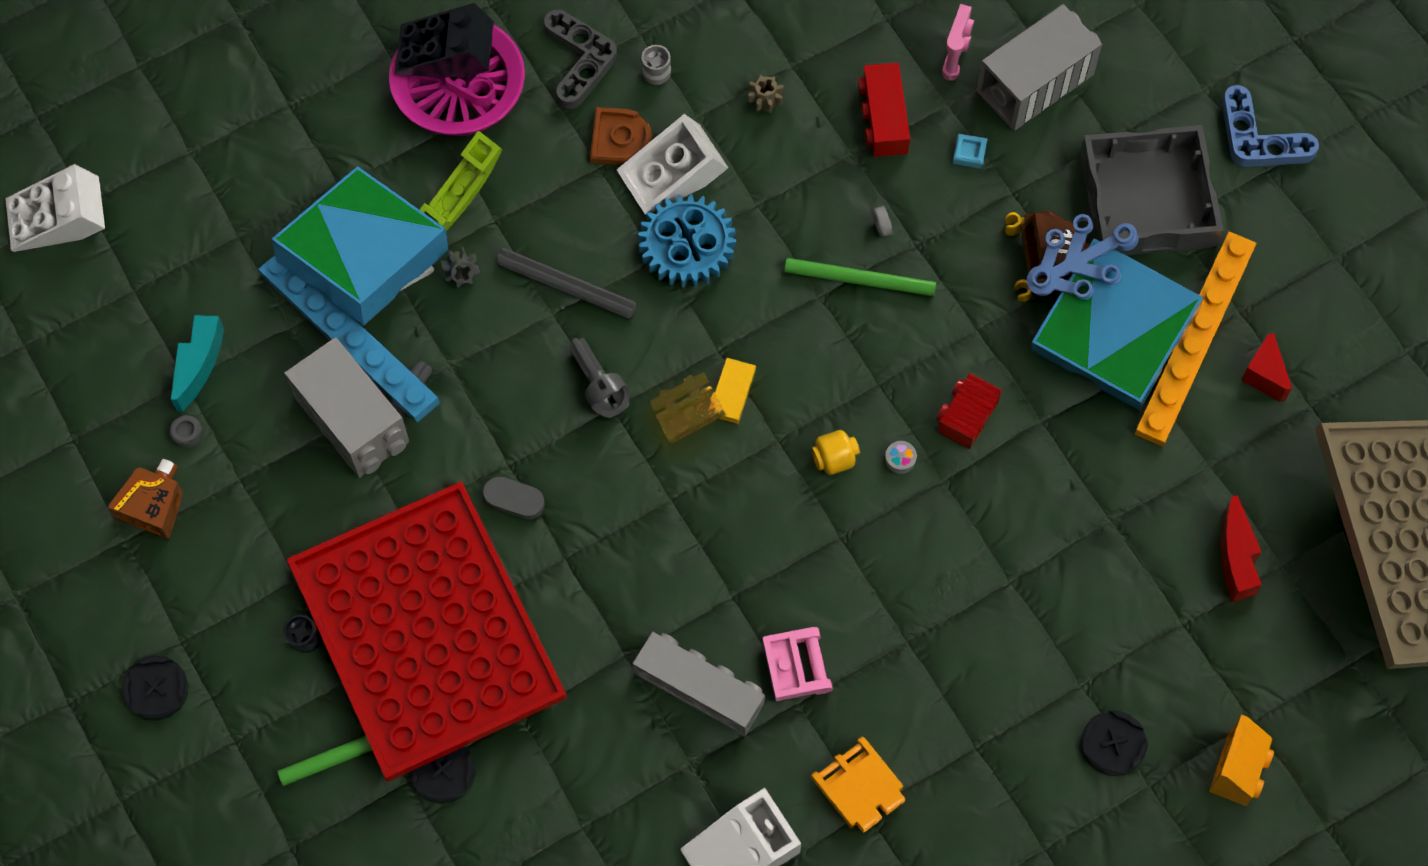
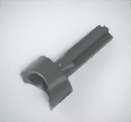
(602, 385)

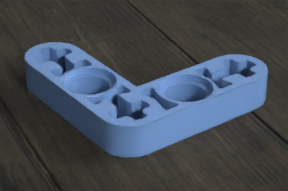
(1251, 140)

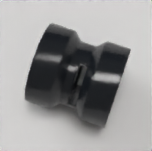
(297, 629)

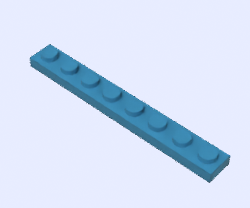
(370, 354)

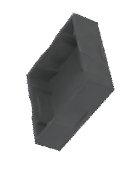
(1156, 185)

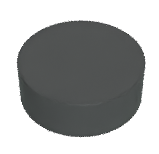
(186, 431)

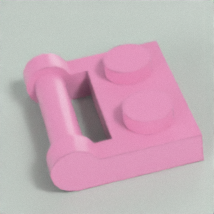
(958, 42)
(786, 666)

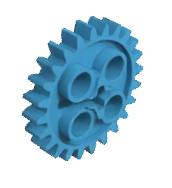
(712, 230)

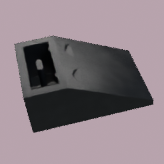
(446, 44)

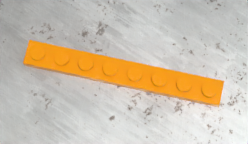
(1191, 350)

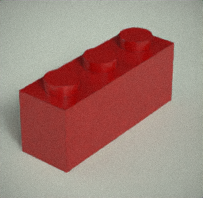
(884, 109)

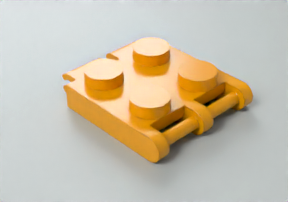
(860, 786)

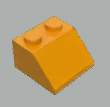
(1242, 762)

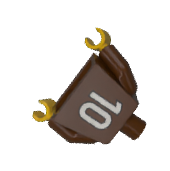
(1034, 230)

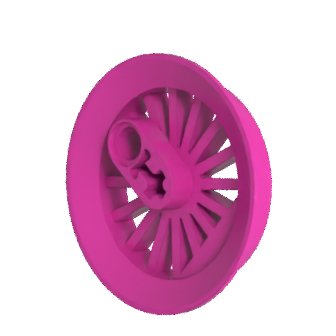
(450, 90)

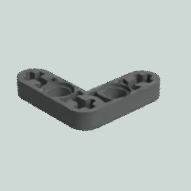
(589, 56)

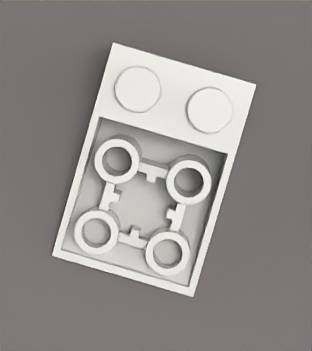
(55, 210)
(745, 836)

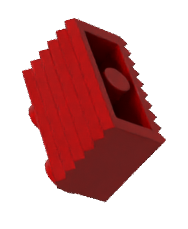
(969, 410)

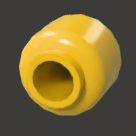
(835, 452)

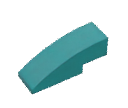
(196, 360)

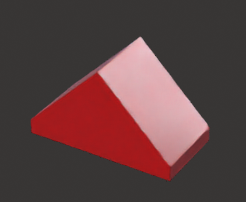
(1268, 371)

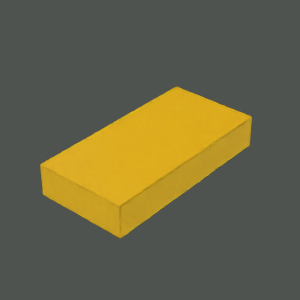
(734, 388)

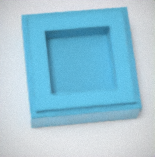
(970, 151)

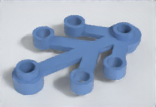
(1078, 260)

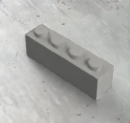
(699, 683)

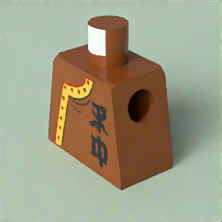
(149, 500)

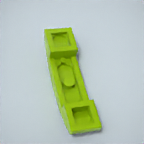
(464, 182)

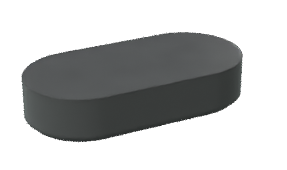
(514, 498)

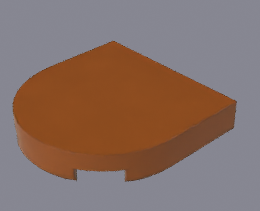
(618, 135)

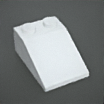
(672, 164)

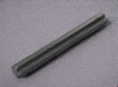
(566, 283)

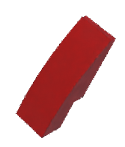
(1239, 552)

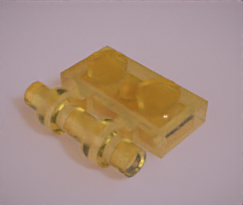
(689, 414)

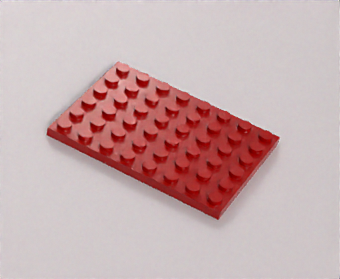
(426, 630)

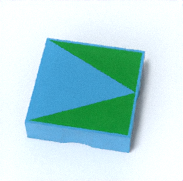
(360, 244)
(1121, 331)

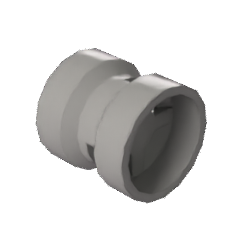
(656, 64)

